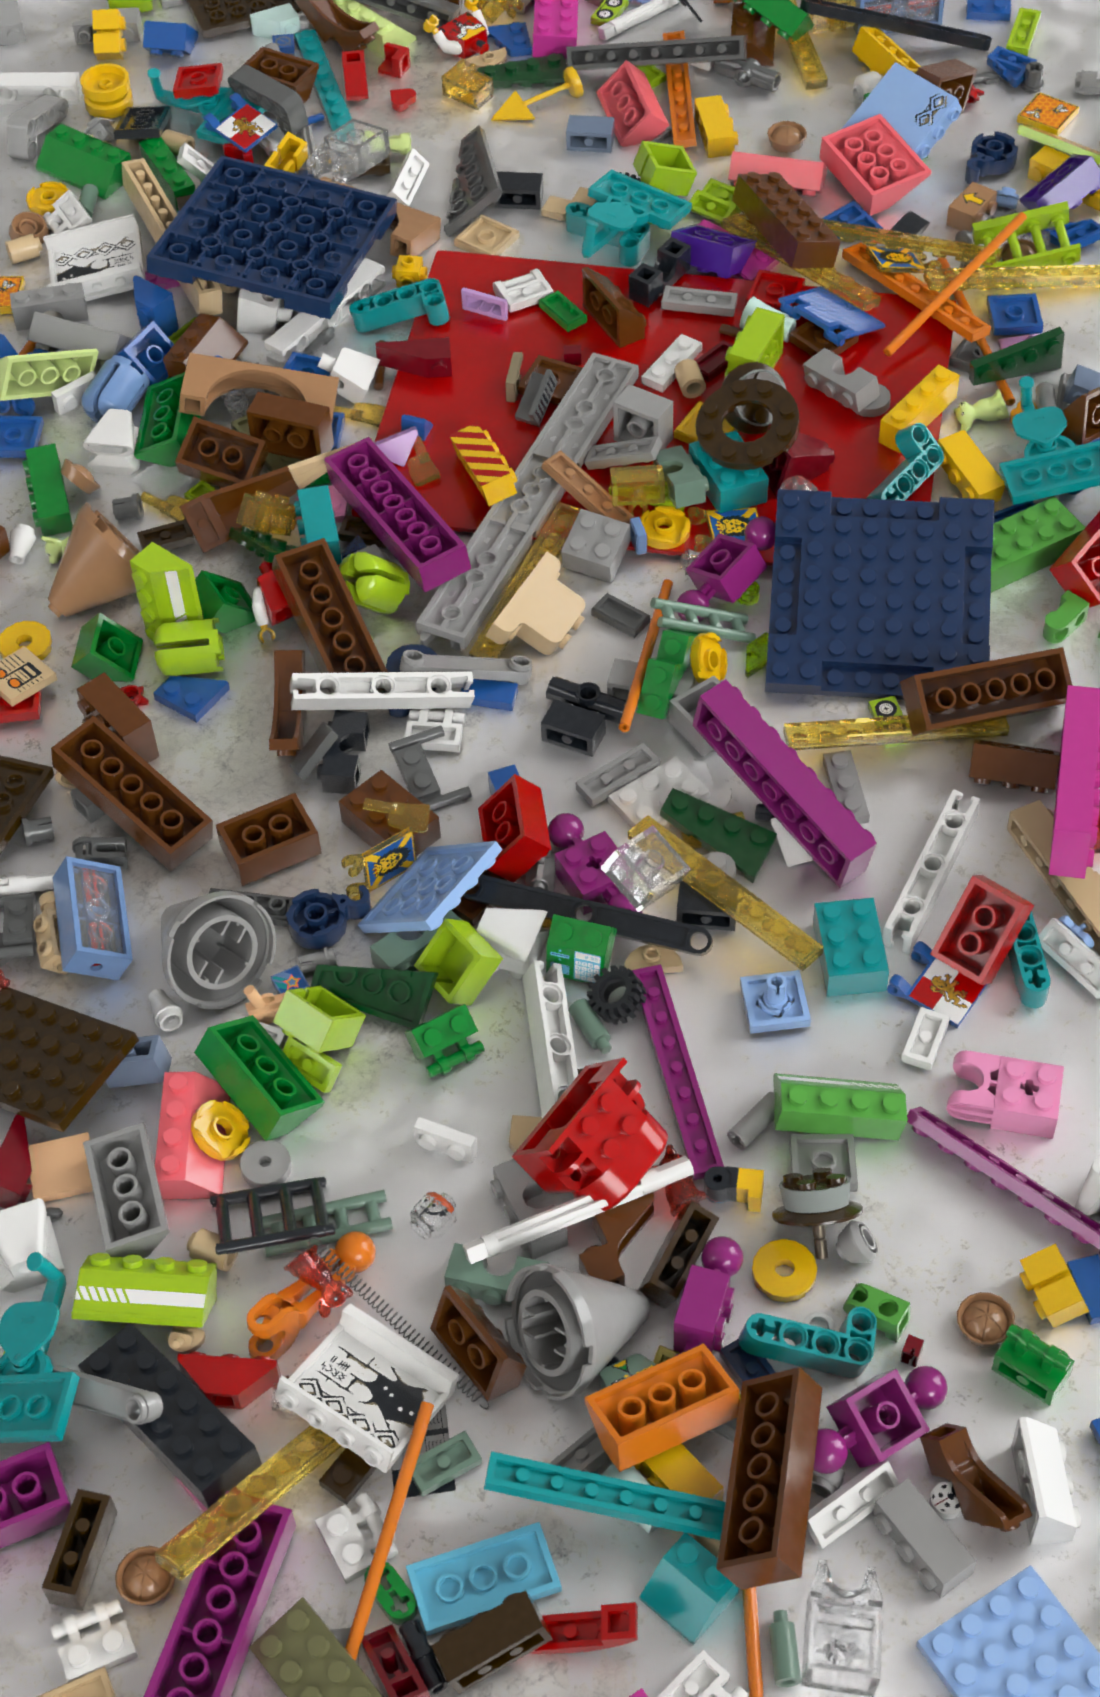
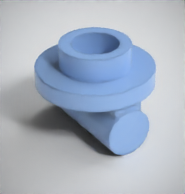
(1007, 198)

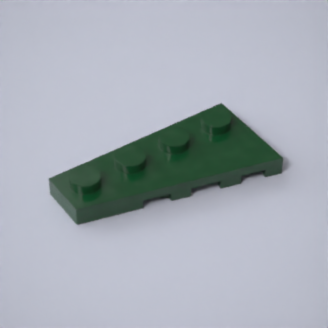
(526, 72)
(1021, 359)
(259, 542)
(720, 831)
(384, 993)

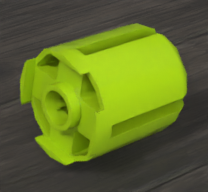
(375, 582)
(189, 647)

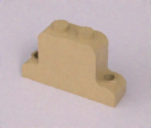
(540, 610)

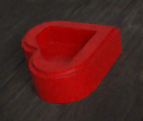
(402, 98)

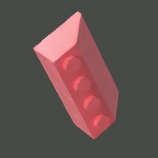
(633, 105)
(800, 174)
(179, 1162)

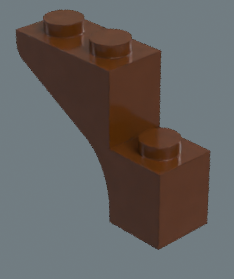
(615, 1230)
(978, 1490)

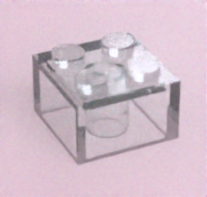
(645, 868)

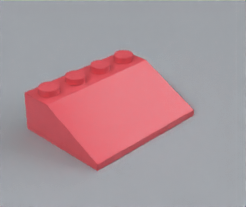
(873, 163)

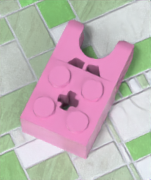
(1010, 1095)

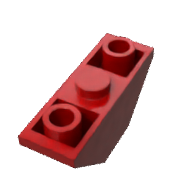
(355, 75)
(229, 1379)

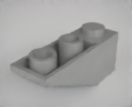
(84, 28)

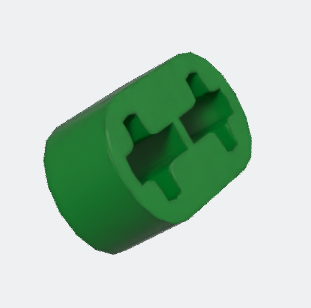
(396, 1588)

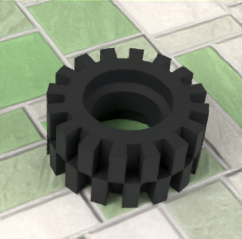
(626, 1004)

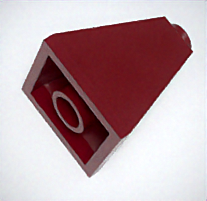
(806, 458)

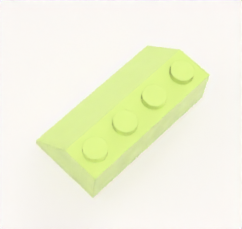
(388, 30)
(43, 372)

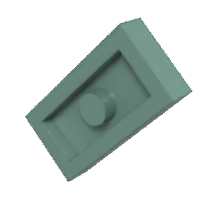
(445, 1463)

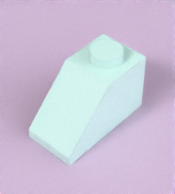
(275, 21)

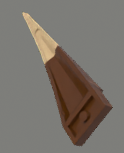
(217, 511)

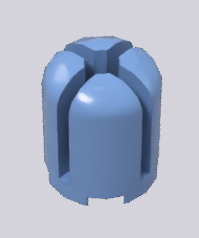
(114, 387)

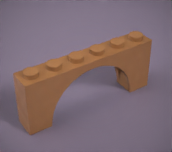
(412, 229)
(213, 376)

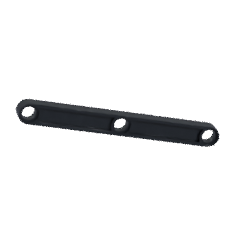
(896, 24)
(629, 924)

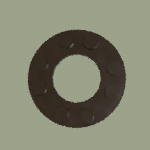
(755, 453)

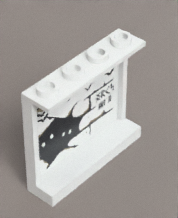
(98, 255)
(366, 1388)

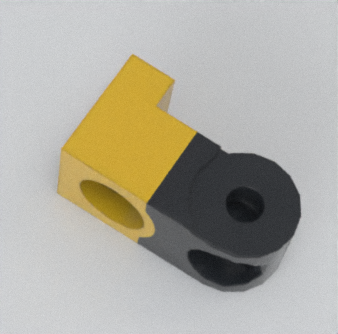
(735, 1185)

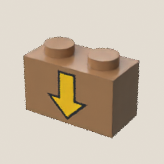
(971, 206)

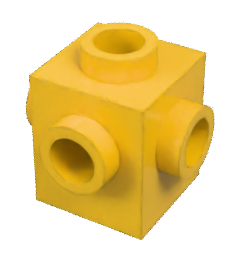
(409, 270)

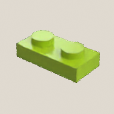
(317, 1068)

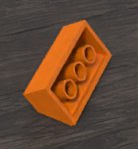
(663, 1407)

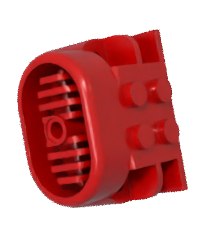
(594, 1138)

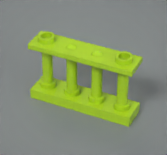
(1037, 220)

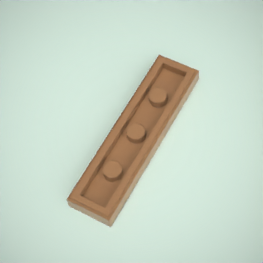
(583, 487)

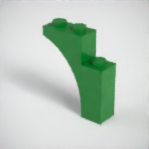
(665, 673)

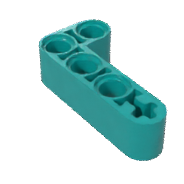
(632, 243)
(401, 305)
(922, 459)
(1030, 966)
(760, 1329)

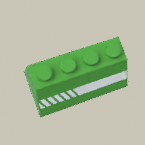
(839, 1106)

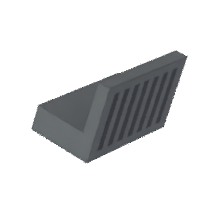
(536, 398)

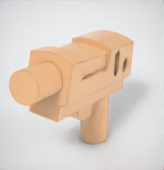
(262, 1006)

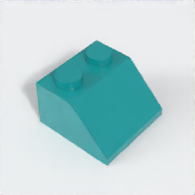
(688, 1589)

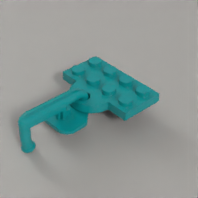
(218, 105)
(626, 204)
(1050, 461)
(32, 1397)

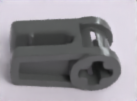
(102, 850)

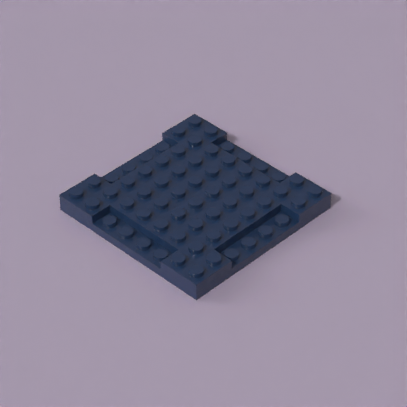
(273, 235)
(876, 592)

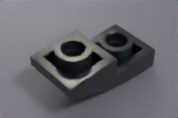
(911, 224)

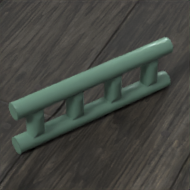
(692, 624)
(338, 1208)

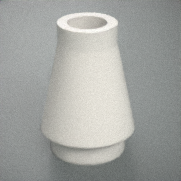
(21, 541)
(165, 1012)

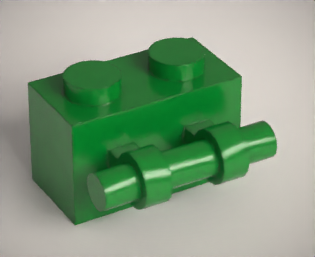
(440, 1032)
(1032, 1364)

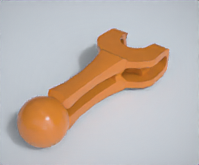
(287, 1314)

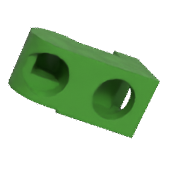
(1066, 618)
(890, 1311)

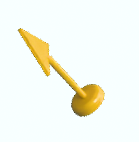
(517, 109)

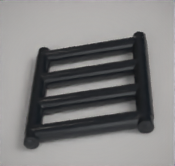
(259, 1238)

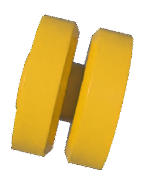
(106, 90)

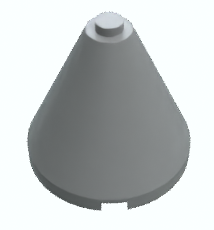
(216, 948)
(569, 1325)

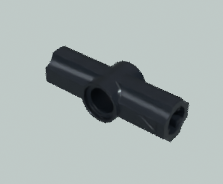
(586, 696)

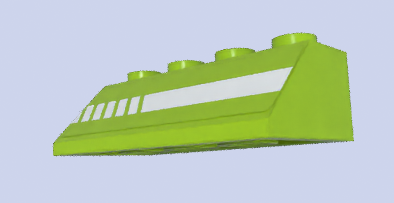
(164, 588)
(145, 1290)

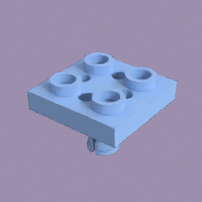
(772, 994)

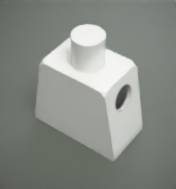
(260, 313)
(353, 370)

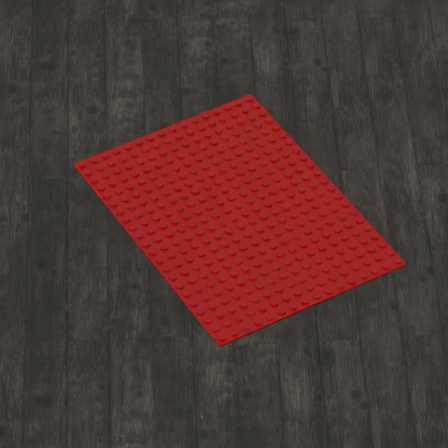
(485, 346)

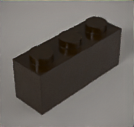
(677, 1254)
(79, 1549)
(491, 1641)

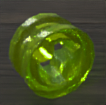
(753, 596)

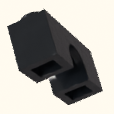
(649, 282)
(341, 770)

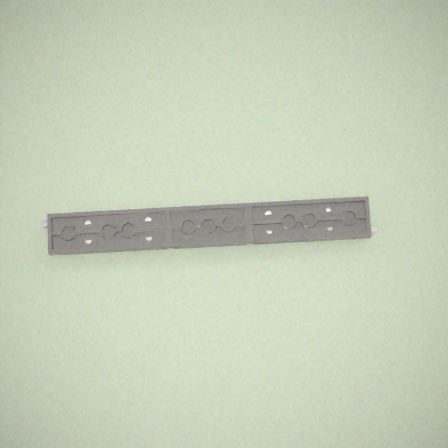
(512, 523)

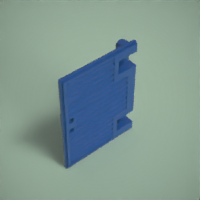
(830, 313)

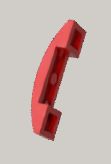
(591, 1630)

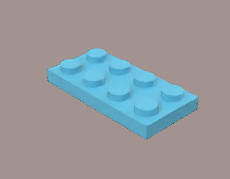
(480, 1576)

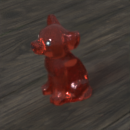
(682, 1191)
(316, 1274)

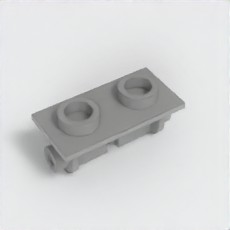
(1087, 83)
(101, 129)
(542, 873)

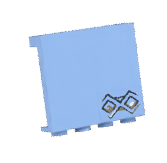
(912, 107)

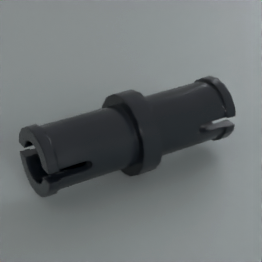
(423, 1656)

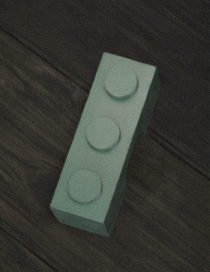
(683, 478)
(402, 954)
(477, 1281)

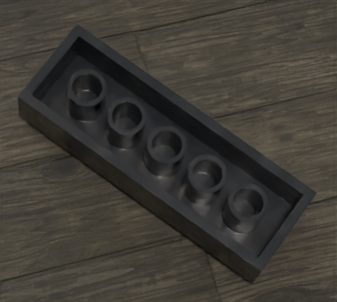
(191, 1432)

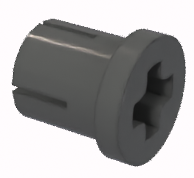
(1033, 77)
(128, 507)
(37, 830)

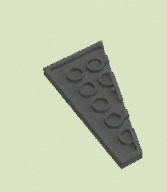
(476, 181)

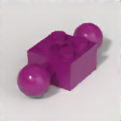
(729, 565)
(581, 862)
(708, 1297)
(879, 1418)

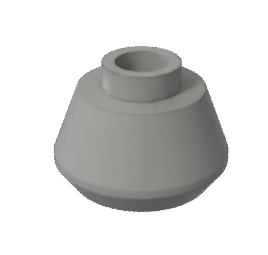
(856, 1243)

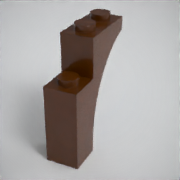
(335, 24)
(287, 724)

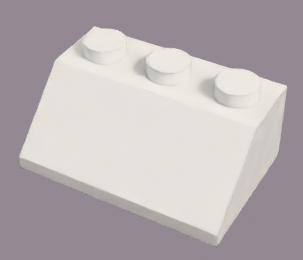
(1044, 1483)

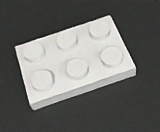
(650, 791)

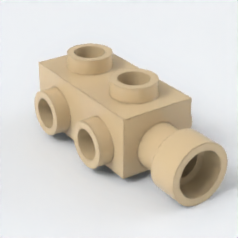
(47, 934)

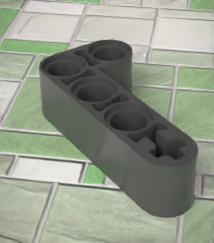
(271, 96)

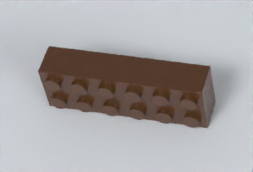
(786, 220)
(326, 611)
(986, 691)
(132, 793)
(770, 1479)

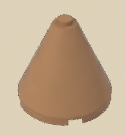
(93, 566)

